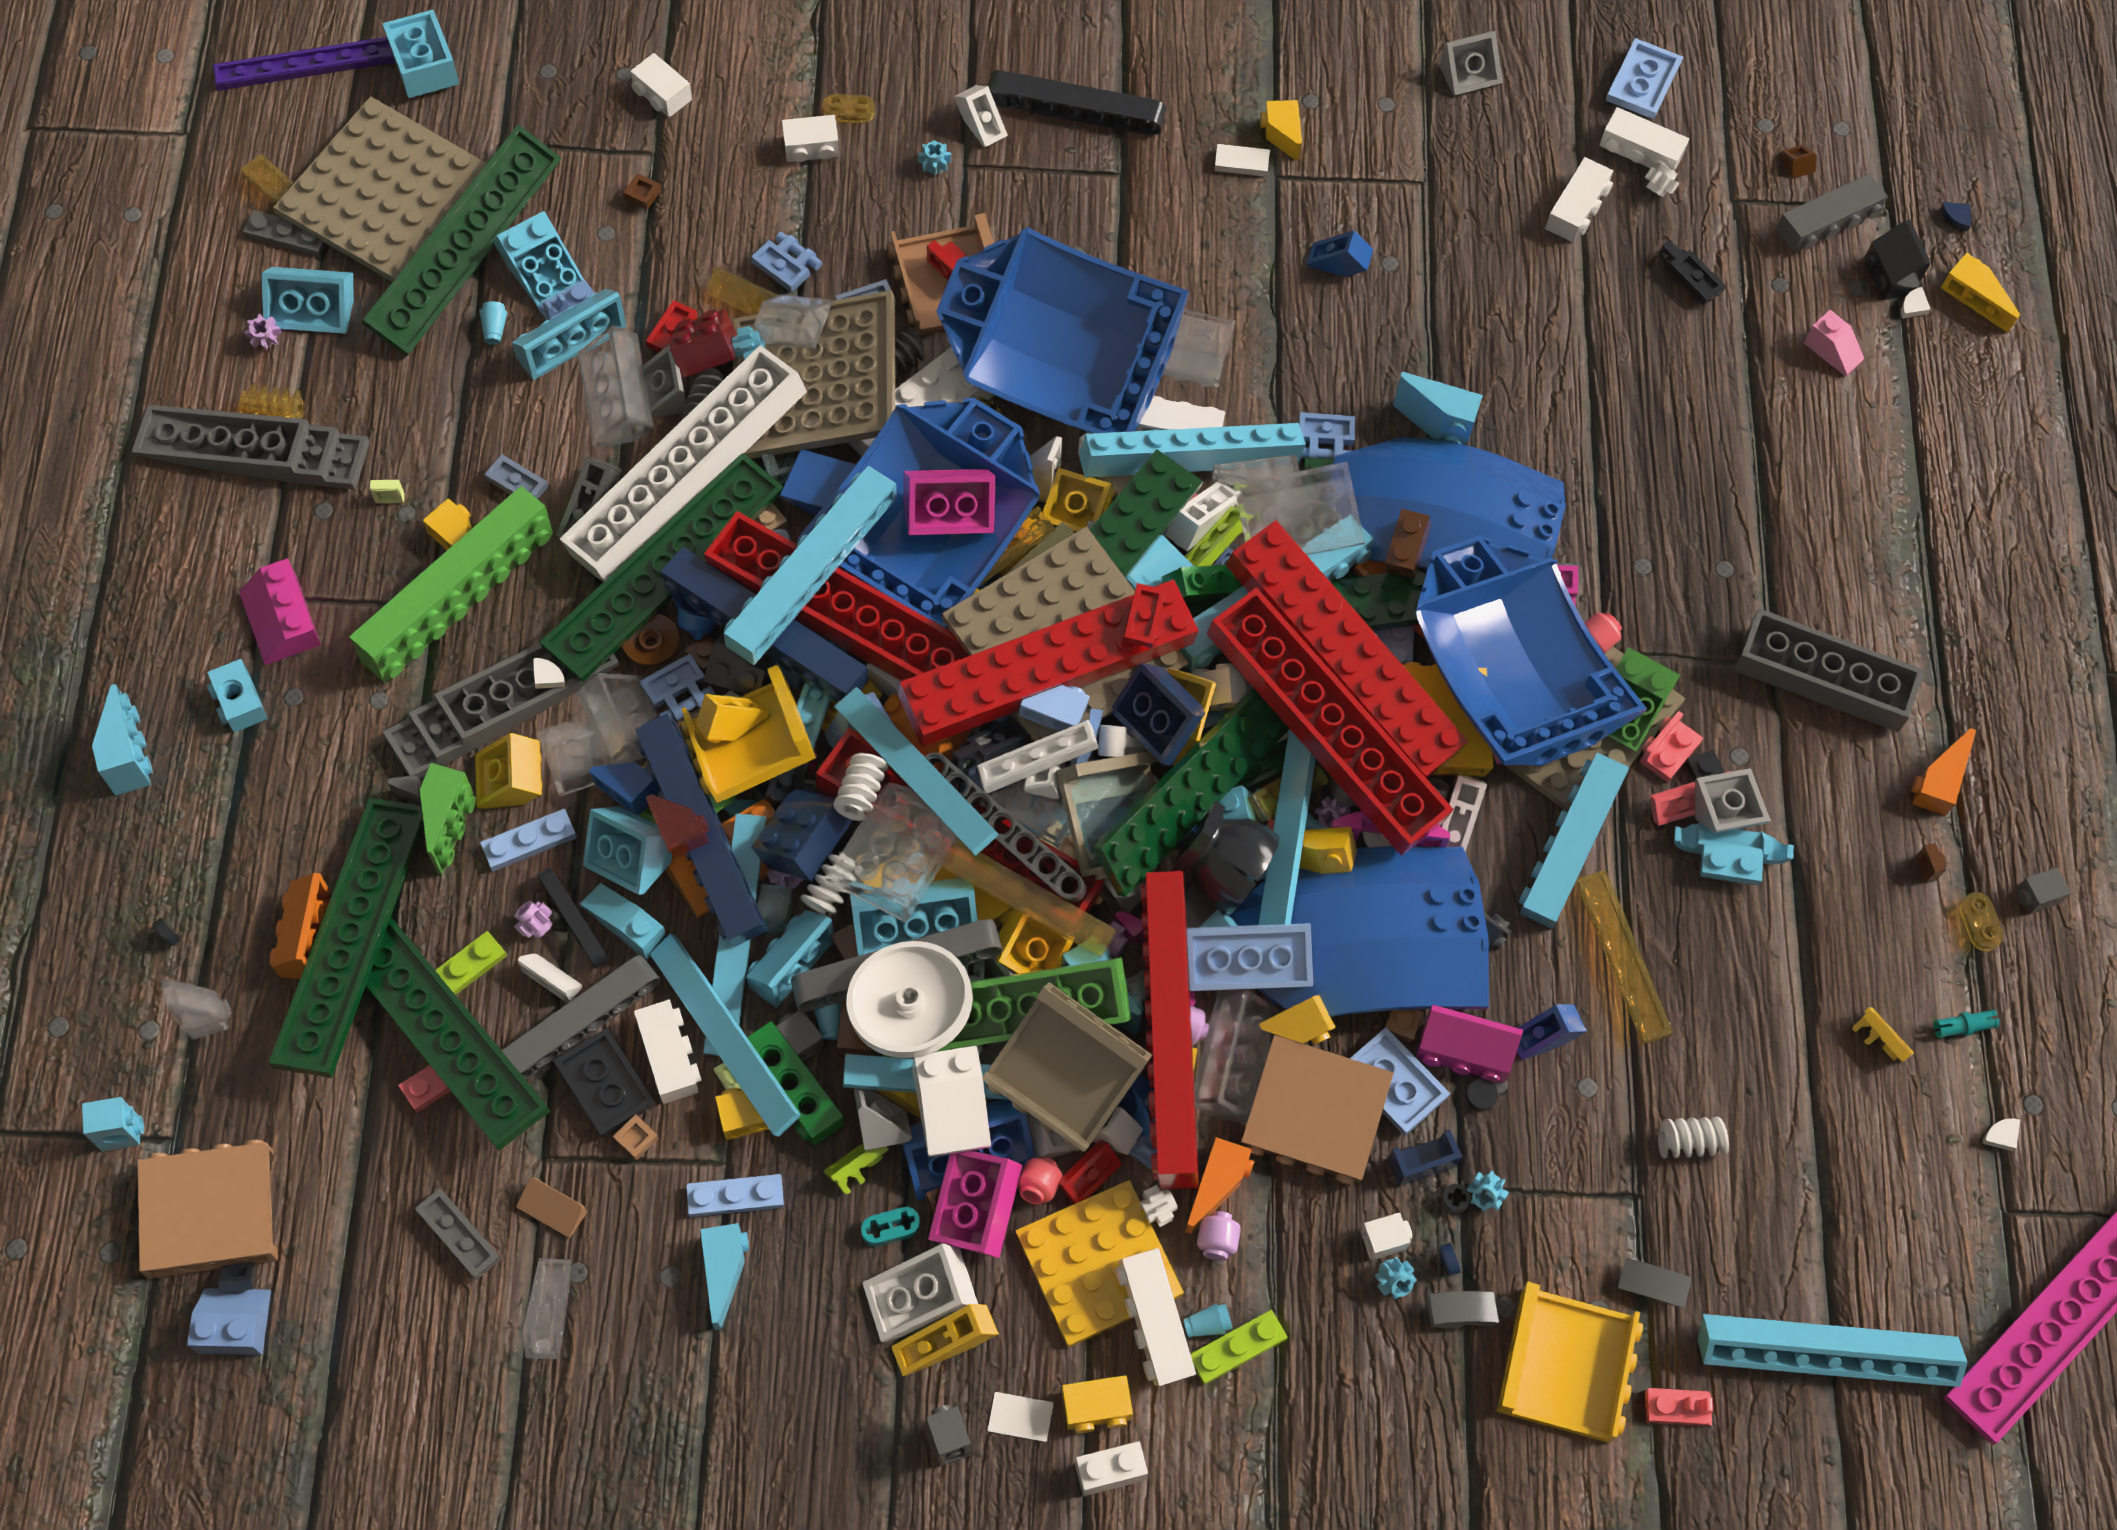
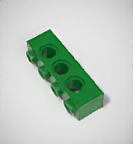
(1203, 582)
(826, 1117)

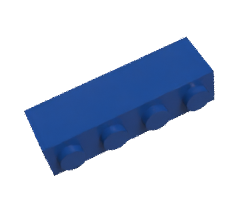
(1008, 1138)

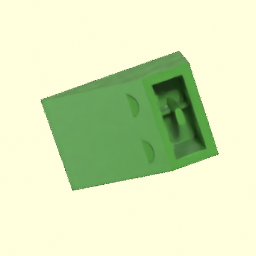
(1652, 686)
(445, 805)

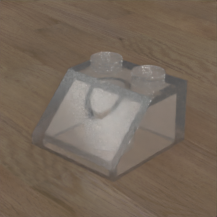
(571, 753)

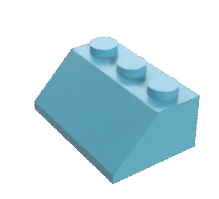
(308, 299)
(625, 848)
(794, 953)

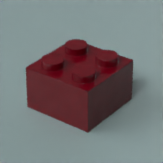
(703, 342)

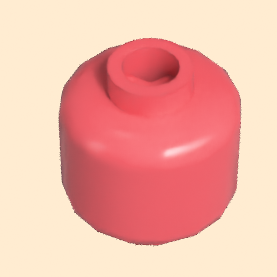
(1604, 630)
(1039, 1180)

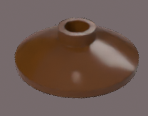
(657, 629)

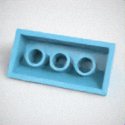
(568, 333)
(941, 908)

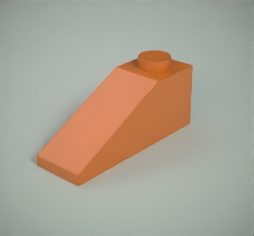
(1942, 780)
(1221, 1178)

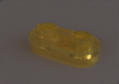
(848, 109)
(1979, 920)

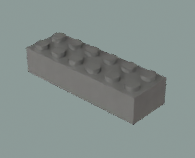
(1829, 670)

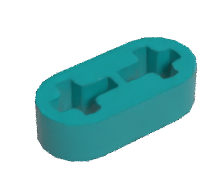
(892, 1234)

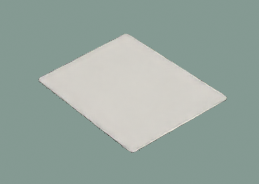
(1020, 1416)

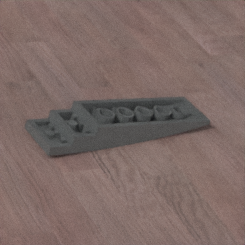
(252, 445)
(478, 711)

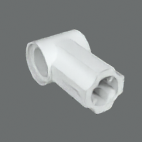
(1118, 741)

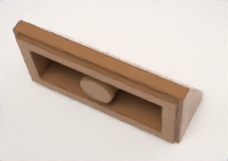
(551, 1207)

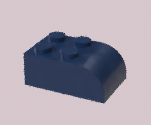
(1158, 712)
(801, 834)

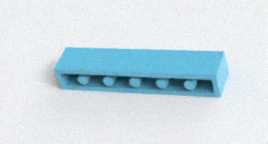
(1574, 840)

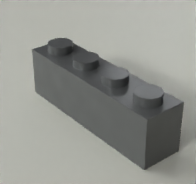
(1832, 213)

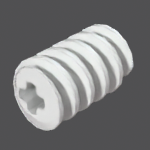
(859, 786)
(825, 893)
(1691, 1135)

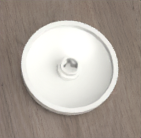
(909, 999)

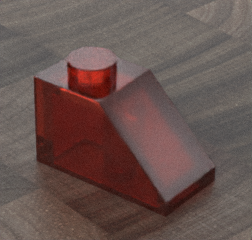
(678, 825)

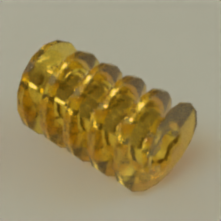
(271, 404)

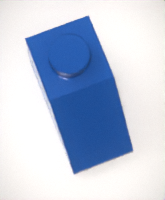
(1341, 254)
(626, 784)
(1550, 1030)

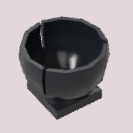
(1222, 854)

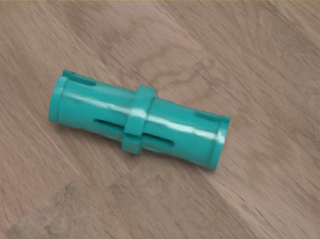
(1966, 1023)

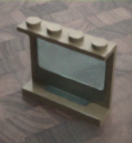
(1099, 797)

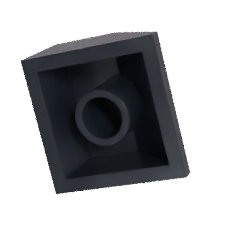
(1897, 261)
(734, 672)

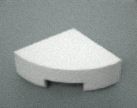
(1915, 304)
(547, 674)
(2003, 1134)

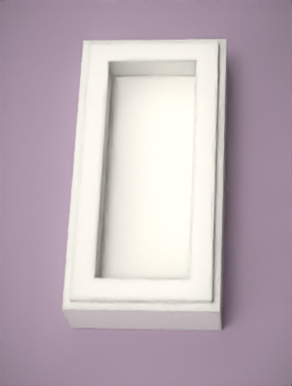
(1242, 160)

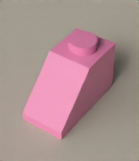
(1835, 343)

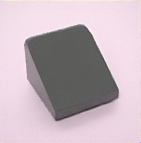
(406, 788)

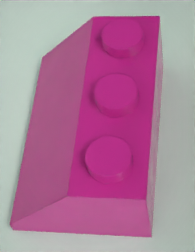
(949, 501)
(278, 612)
(1468, 1044)
(975, 1202)

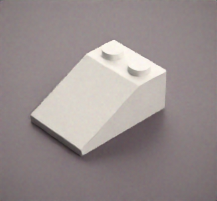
(951, 1101)
(919, 1292)

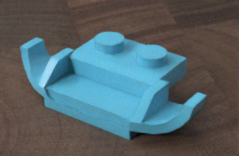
(1732, 854)

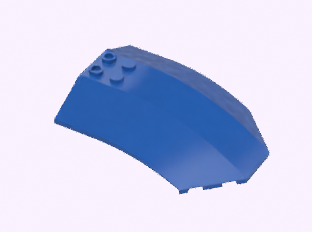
(1061, 331)
(1461, 491)
(940, 569)
(1545, 676)
(1389, 933)

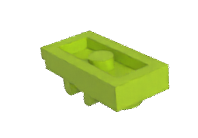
(851, 1163)

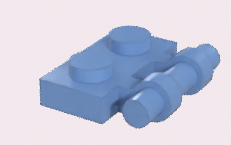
(781, 266)
(1326, 430)
(673, 681)

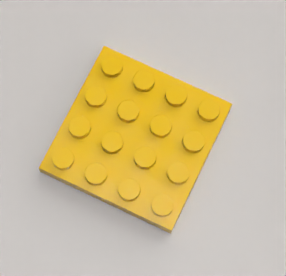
(1078, 1255)

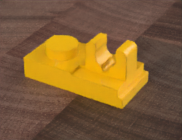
(1894, 1045)

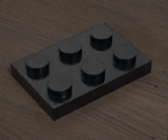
(604, 1082)

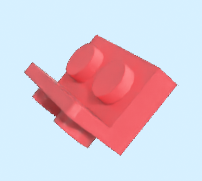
(1670, 748)

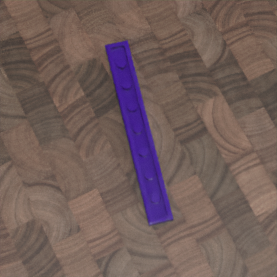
(302, 63)

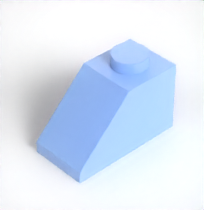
(1056, 707)

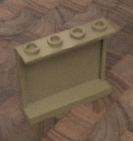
(1066, 1068)

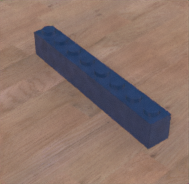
(796, 647)
(715, 861)

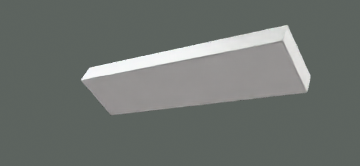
(1037, 756)

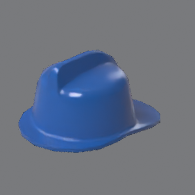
(695, 622)
(1137, 1103)

